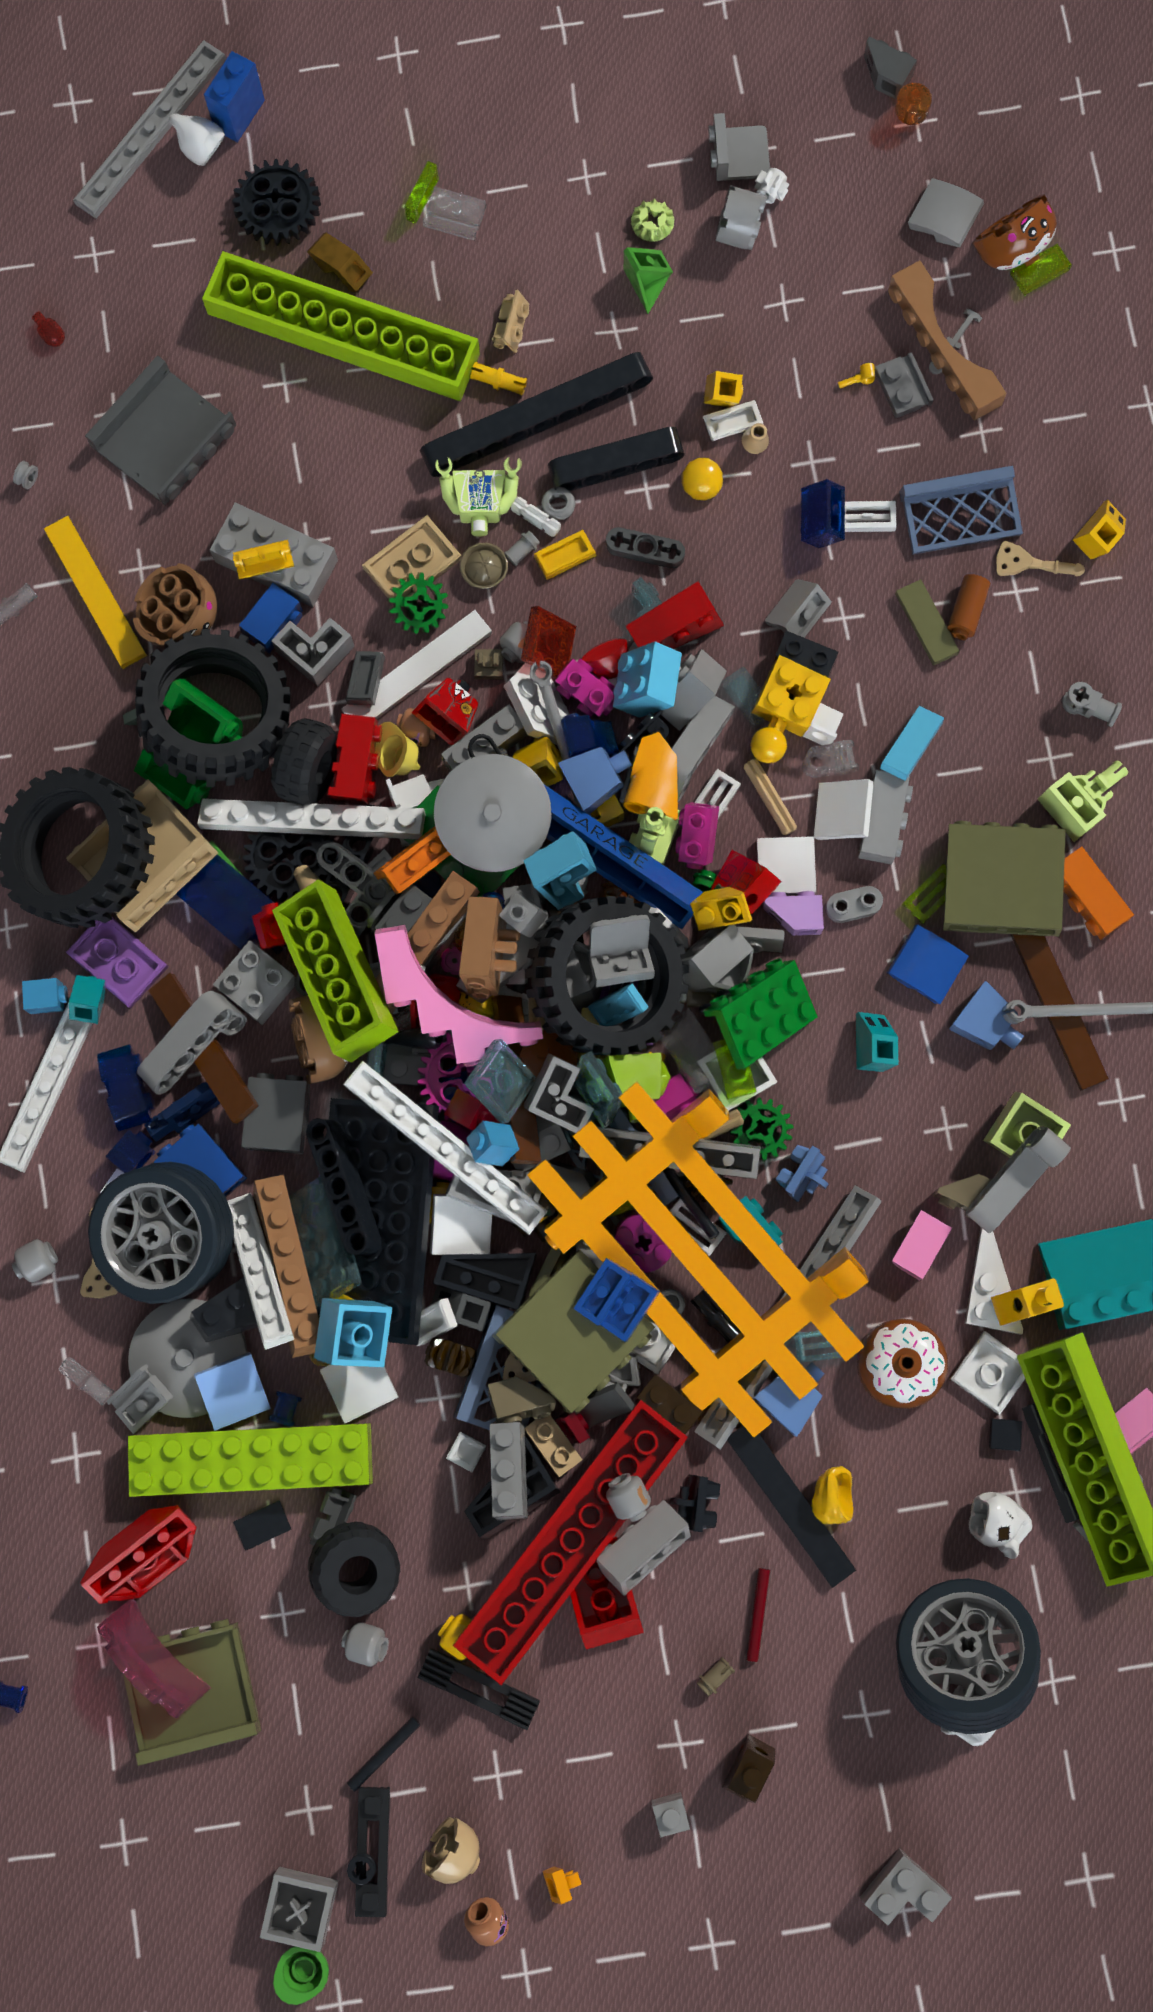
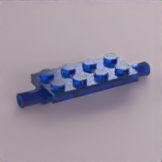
(226, 901)

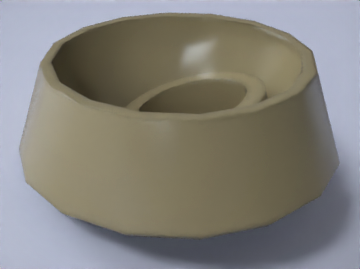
(483, 565)

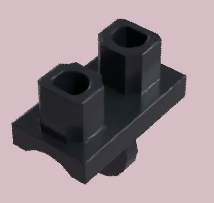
(693, 1501)

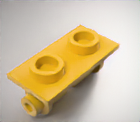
(263, 559)

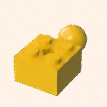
(794, 715)

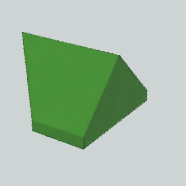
(647, 273)

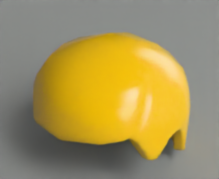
(702, 479)

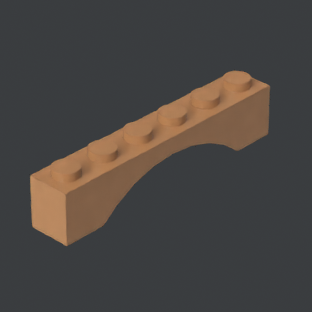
(974, 385)
(437, 920)
(288, 1262)

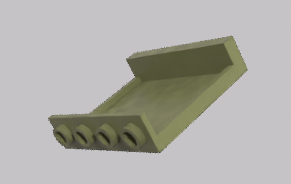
(1004, 879)
(561, 1344)
(219, 1717)

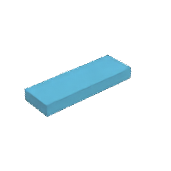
(912, 743)

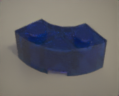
(585, 735)
(125, 1088)

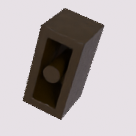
(669, 1404)

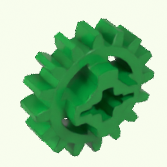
(416, 614)
(755, 1117)

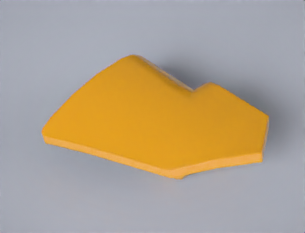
(653, 778)

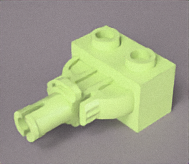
(1078, 802)
(655, 833)

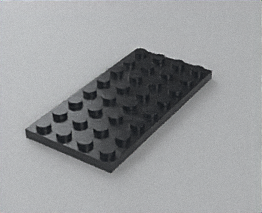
(399, 1191)

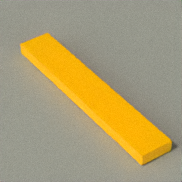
(95, 592)

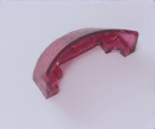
(148, 1662)

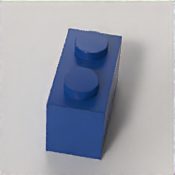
(270, 616)

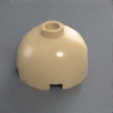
(453, 1854)

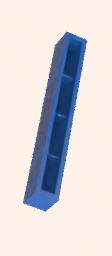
(624, 862)

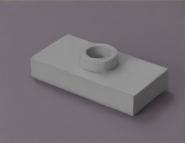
(763, 939)

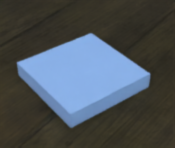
(232, 1391)

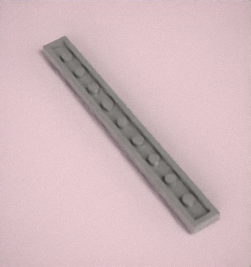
(840, 1233)

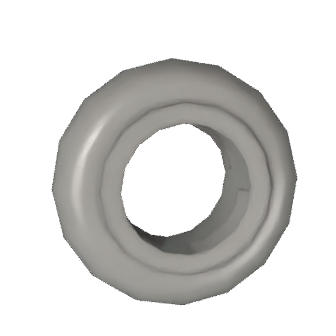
(558, 514)

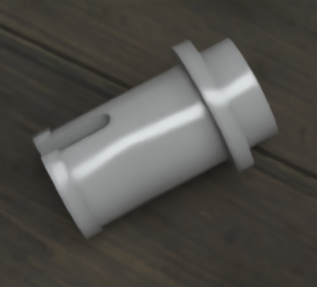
(522, 548)

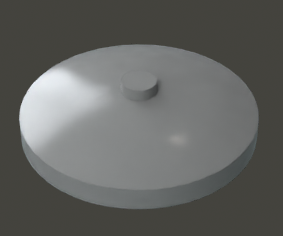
(492, 812)
(177, 1351)

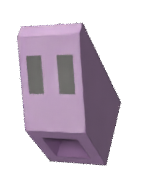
(797, 913)

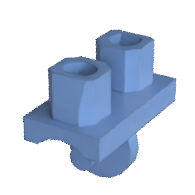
(807, 1176)

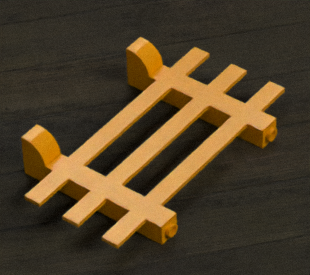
(760, 1335)

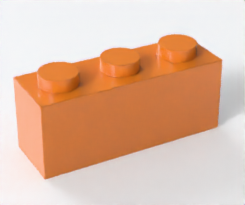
(1093, 895)

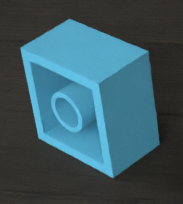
(647, 679)
(353, 1332)

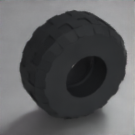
(304, 762)
(369, 1591)

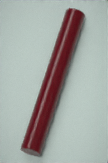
(758, 1615)

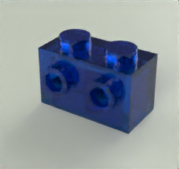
(822, 513)

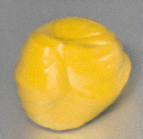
(833, 1496)

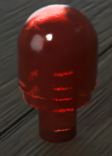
(49, 330)

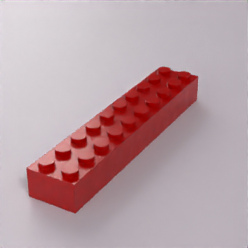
(565, 1545)

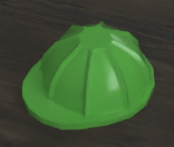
(300, 1975)

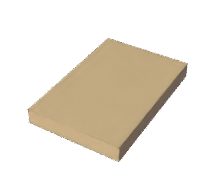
(417, 550)

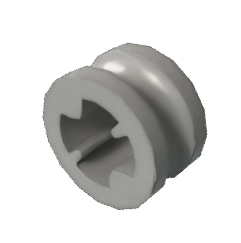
(25, 474)

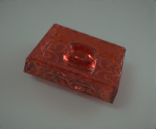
(548, 640)

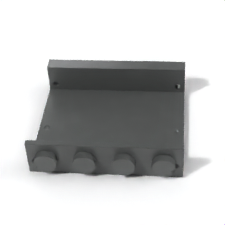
(160, 432)

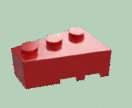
(677, 620)
(355, 759)

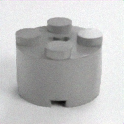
(740, 218)

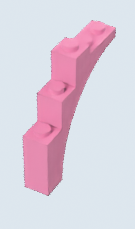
(407, 981)

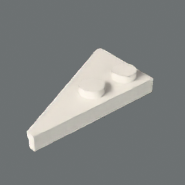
(988, 1281)

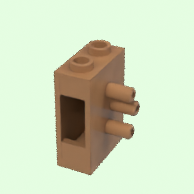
(484, 947)

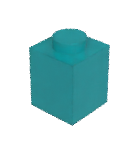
(87, 999)

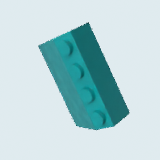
(1102, 1273)

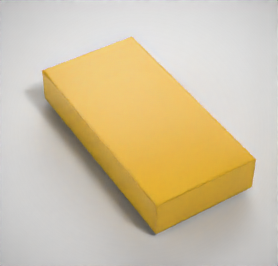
(564, 554)

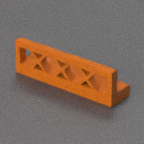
(413, 861)

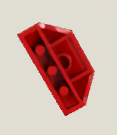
(140, 1555)

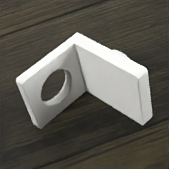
(824, 725)
(410, 792)

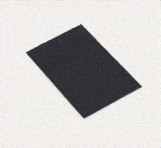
(262, 1525)

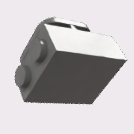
(399, 909)
(280, 1118)

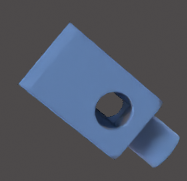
(595, 776)
(984, 1020)
(786, 1406)

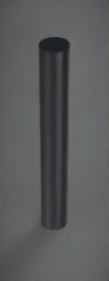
(691, 1203)
(384, 1753)

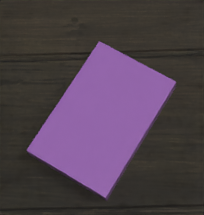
(119, 959)

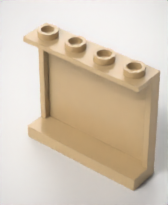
(177, 852)

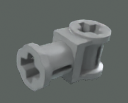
(1090, 703)

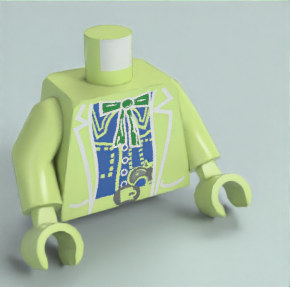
(479, 494)

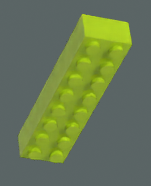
(1092, 1457)
(250, 1460)

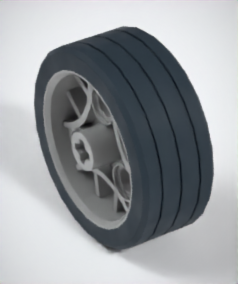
(160, 1232)
(968, 1656)

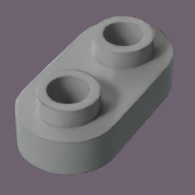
(855, 904)

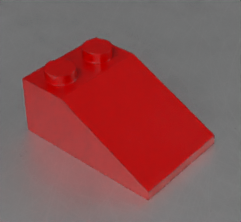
(602, 1610)

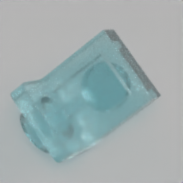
(646, 595)

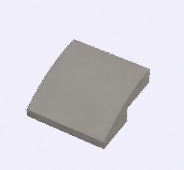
(946, 212)

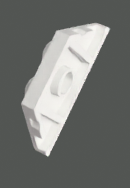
(530, 704)

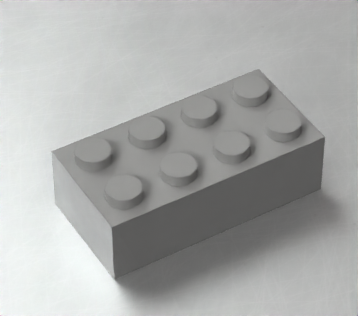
(311, 558)

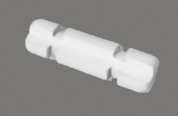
(536, 516)

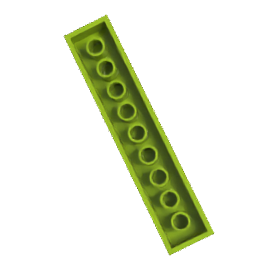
(341, 326)

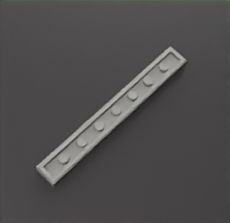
(149, 129)

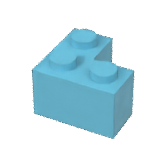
(559, 868)

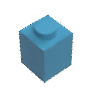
(44, 996)
(492, 1143)

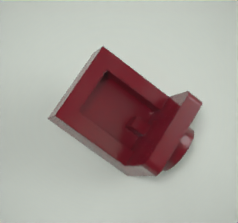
(573, 1427)

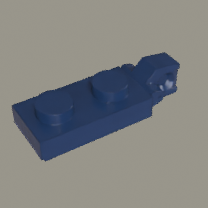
(183, 1112)

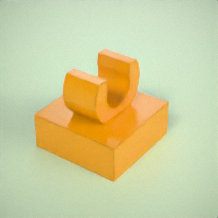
(560, 1883)

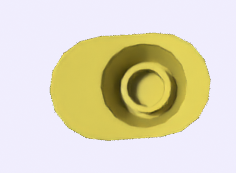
(396, 752)

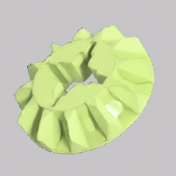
(648, 230)

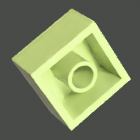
(1019, 1120)

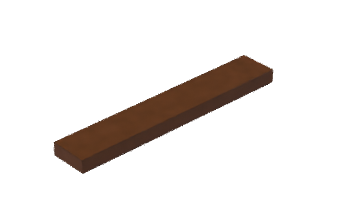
(1053, 991)
(213, 1061)
(523, 1121)

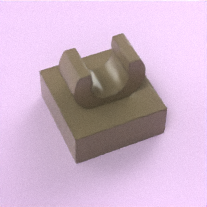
(488, 664)

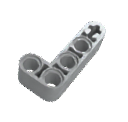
(699, 738)
(189, 1038)
(1016, 1177)

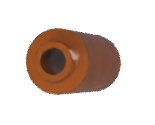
(968, 606)

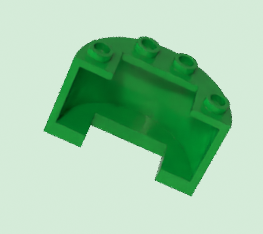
(200, 720)

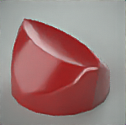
(605, 657)

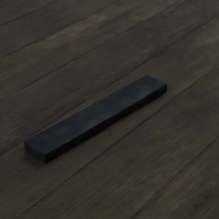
(791, 1506)

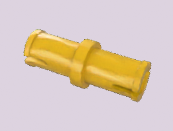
(498, 378)

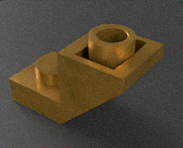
(337, 257)

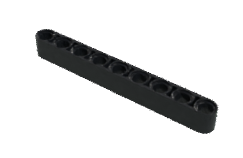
(537, 413)

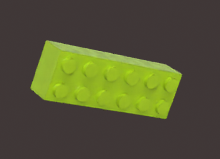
(335, 971)

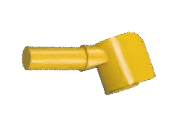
(866, 376)

